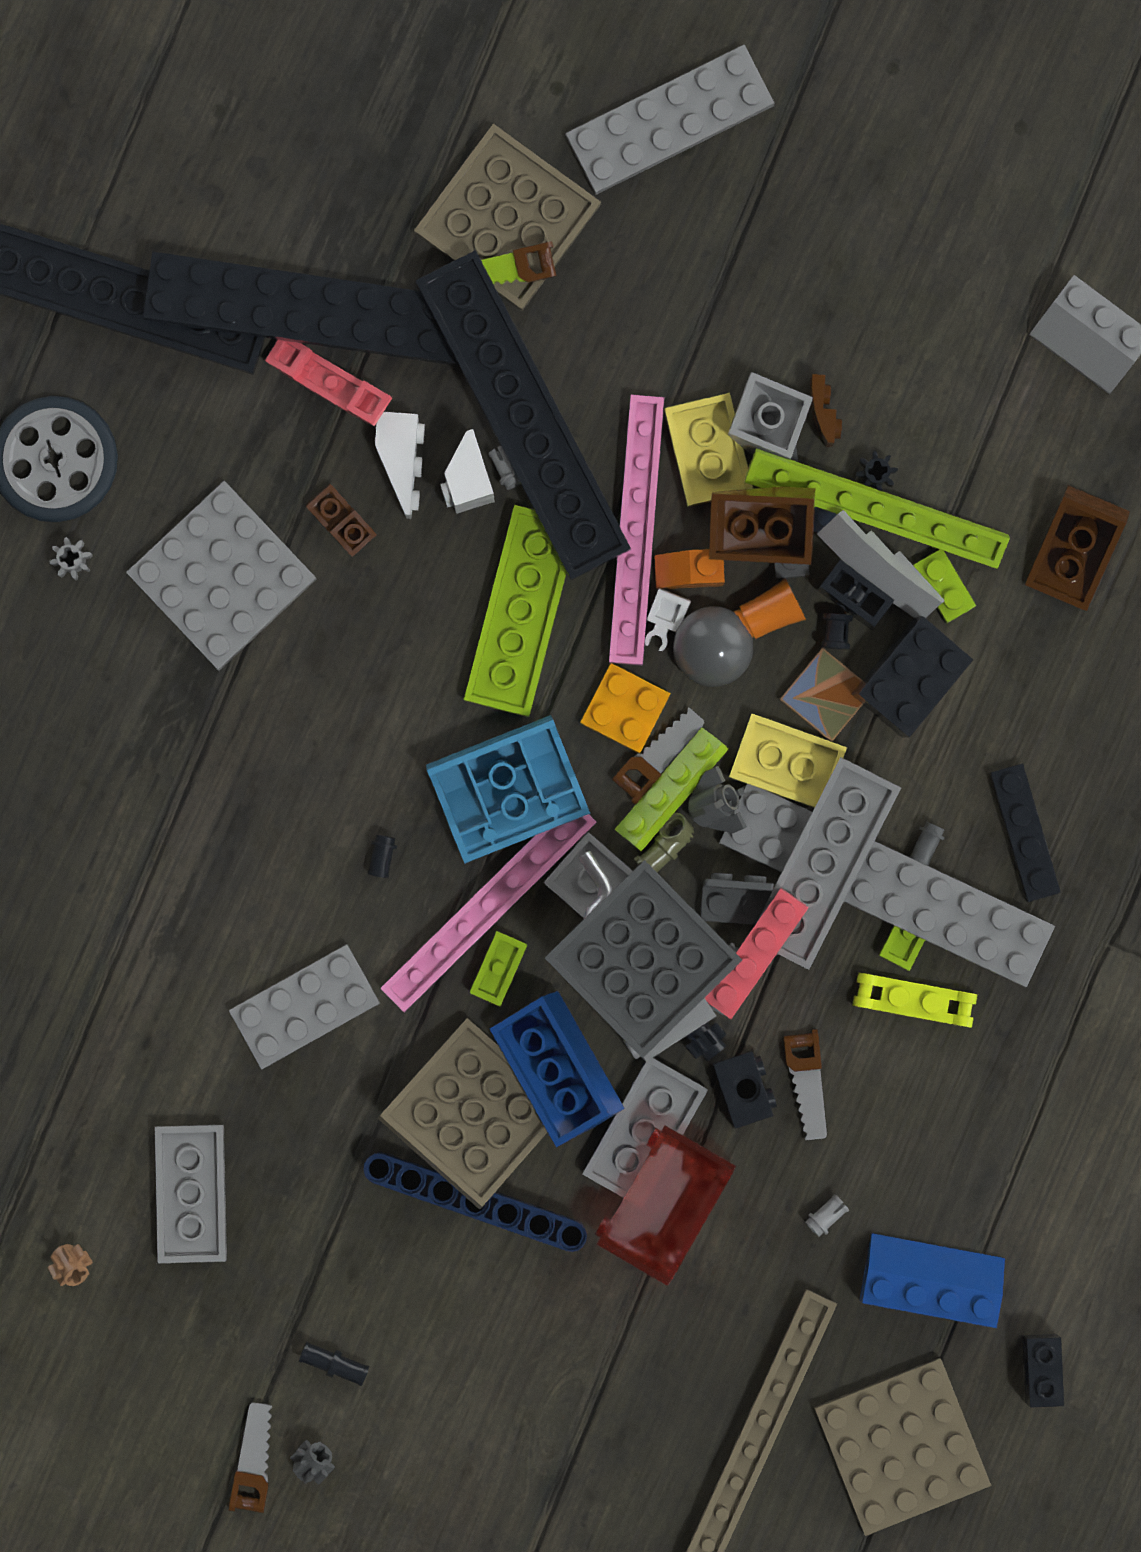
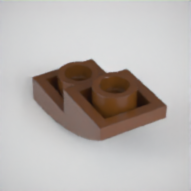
(825, 419)
(340, 520)

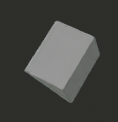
(769, 417)

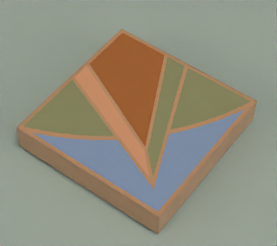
(824, 695)

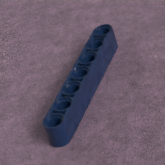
(488, 1214)

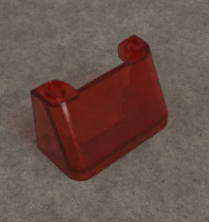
(666, 1204)

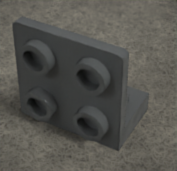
(734, 900)

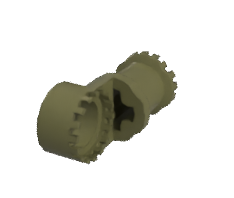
(667, 846)

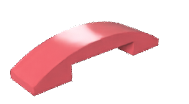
(329, 381)

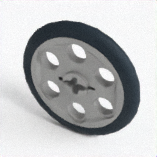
(85, 425)

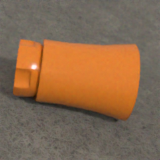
(771, 610)

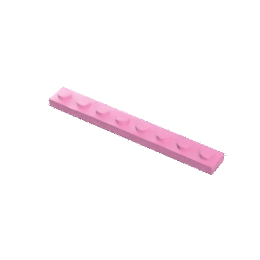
(638, 528)
(483, 911)

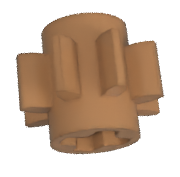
(69, 1265)

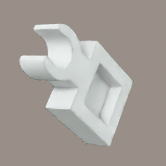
(667, 613)

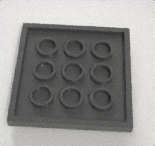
(643, 959)

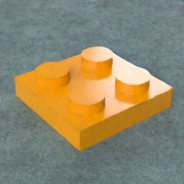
(625, 708)

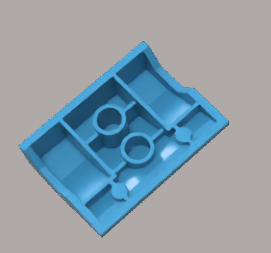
(507, 789)

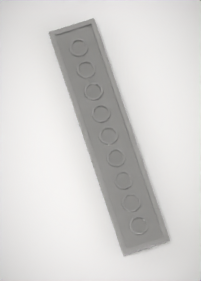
(905, 893)

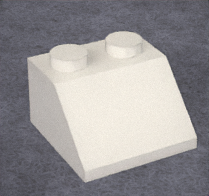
(466, 477)

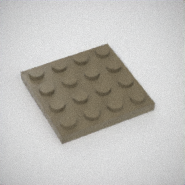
(504, 203)
(467, 1115)
(902, 1446)

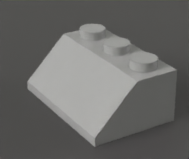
(1090, 334)

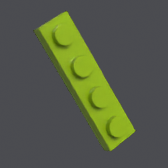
(671, 789)

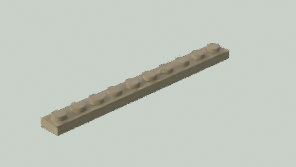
(763, 1424)

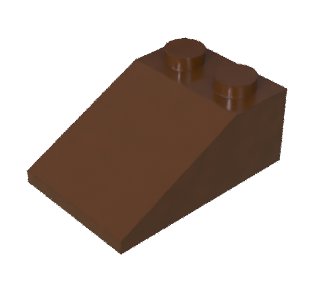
(763, 525)
(1077, 548)

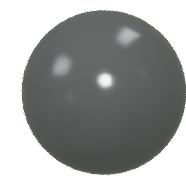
(712, 646)

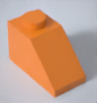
(688, 570)

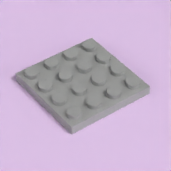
(221, 575)

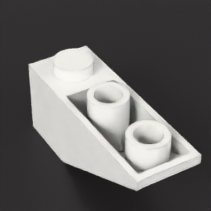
(397, 447)

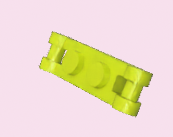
(914, 1000)

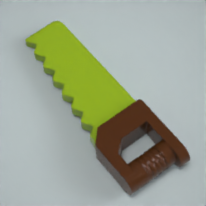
(517, 265)

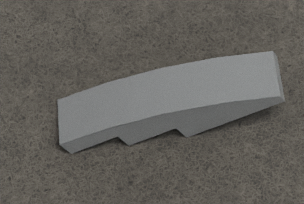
(880, 566)

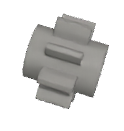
(79, 564)

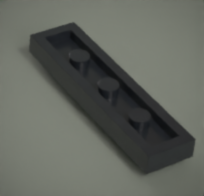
(1025, 832)

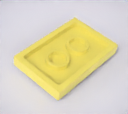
(704, 450)
(785, 760)

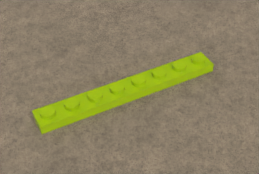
(881, 509)

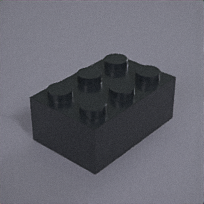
(912, 677)

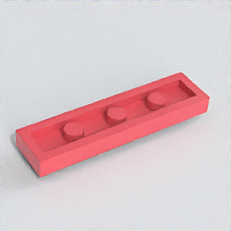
(758, 952)

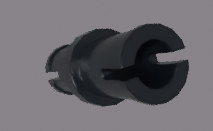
(334, 1363)

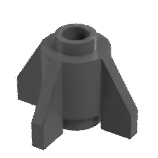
(714, 804)

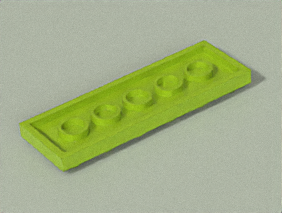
(517, 618)

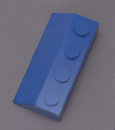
(557, 1068)
(933, 1280)

